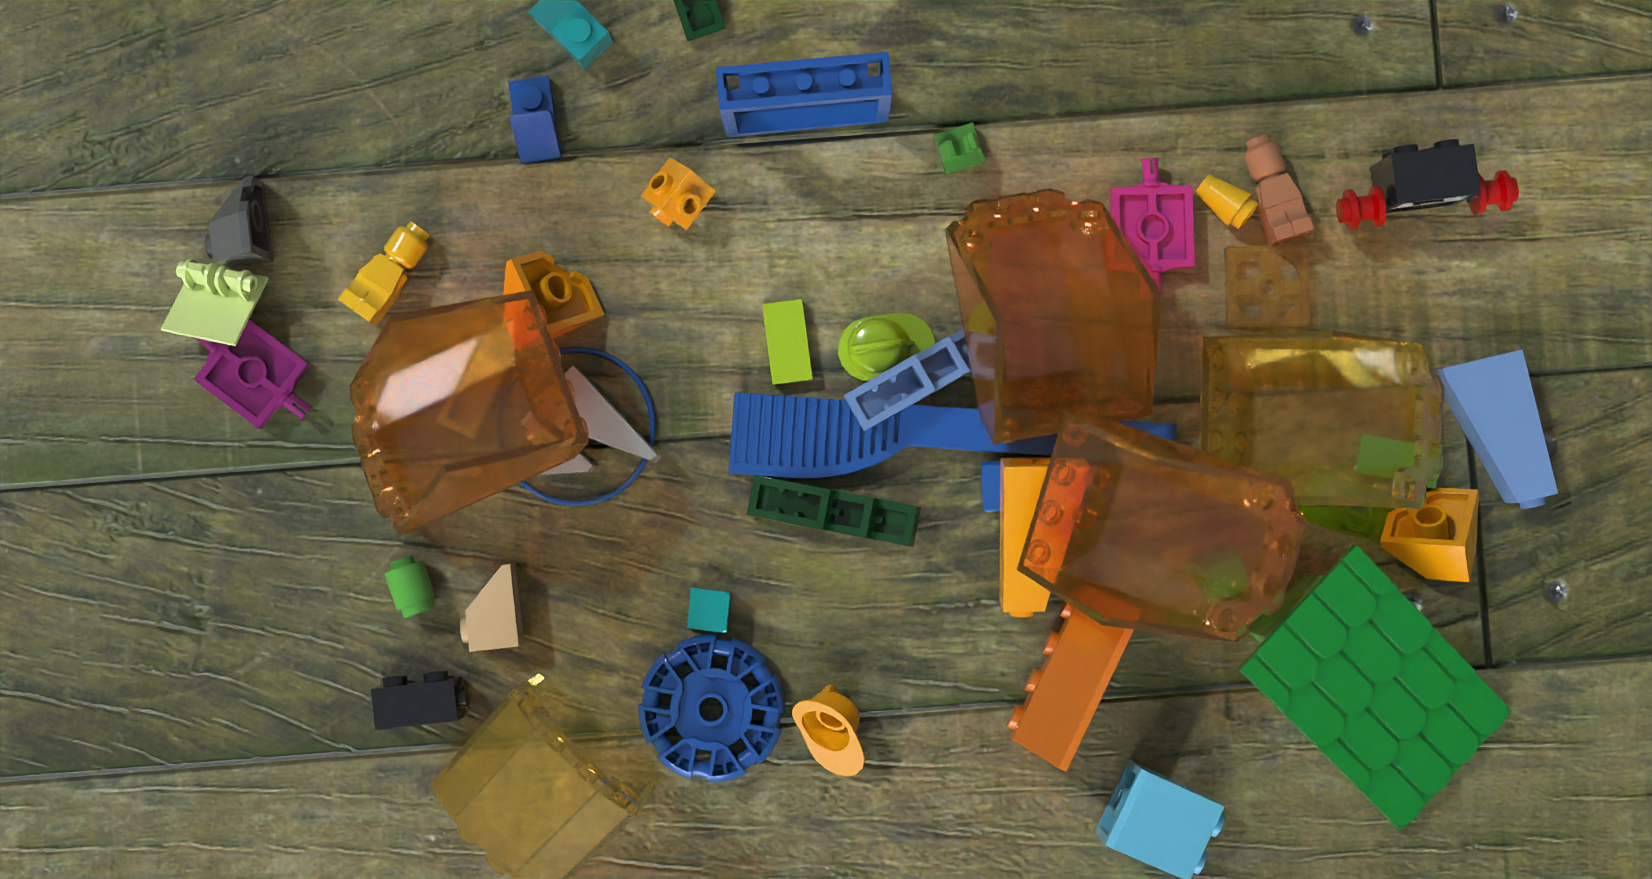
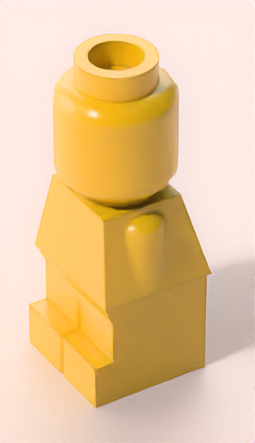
(383, 277)

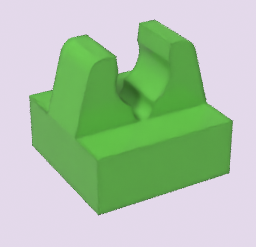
(959, 148)

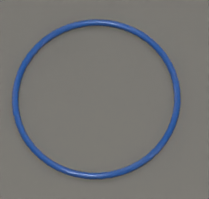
(632, 478)

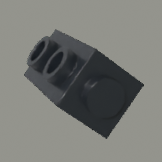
(419, 702)

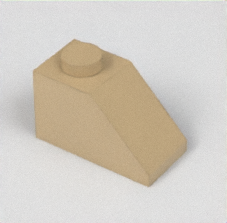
(495, 614)

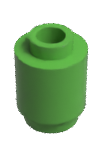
(410, 586)

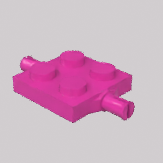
(1156, 221)

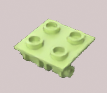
(213, 302)

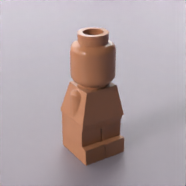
(1279, 200)

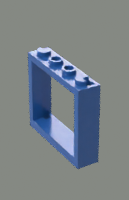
(805, 94)

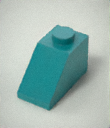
(572, 29)

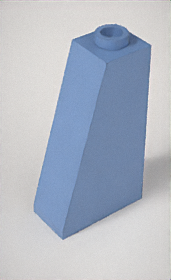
(1502, 422)

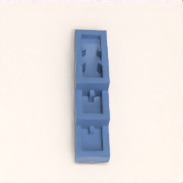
(910, 381)

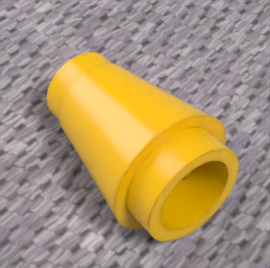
(1227, 201)

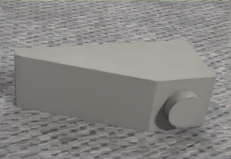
(605, 421)

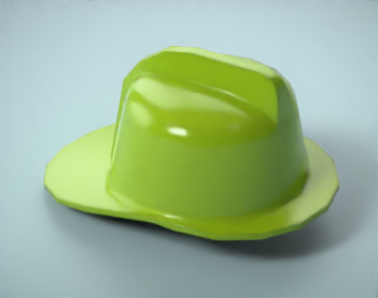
(882, 342)

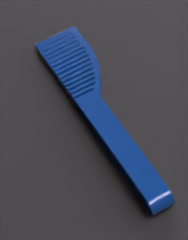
(825, 439)

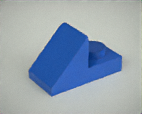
(534, 119)

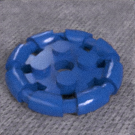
(716, 683)

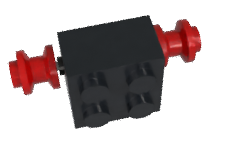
(1425, 180)

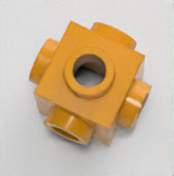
(677, 194)

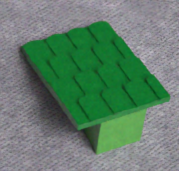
(1372, 685)

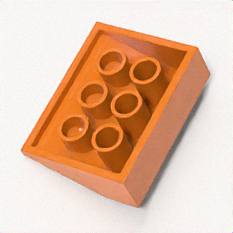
(1067, 686)

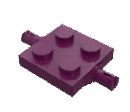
(255, 375)

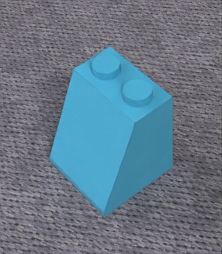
(1160, 821)

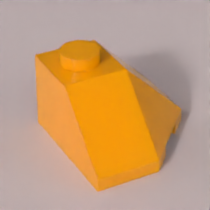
(564, 295)
(1438, 537)

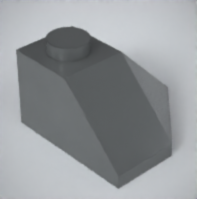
(241, 227)

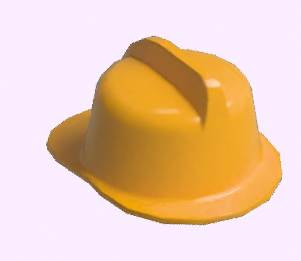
(830, 730)

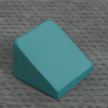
(709, 609)

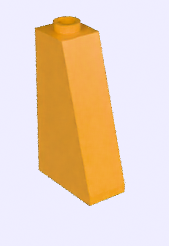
(1019, 492)

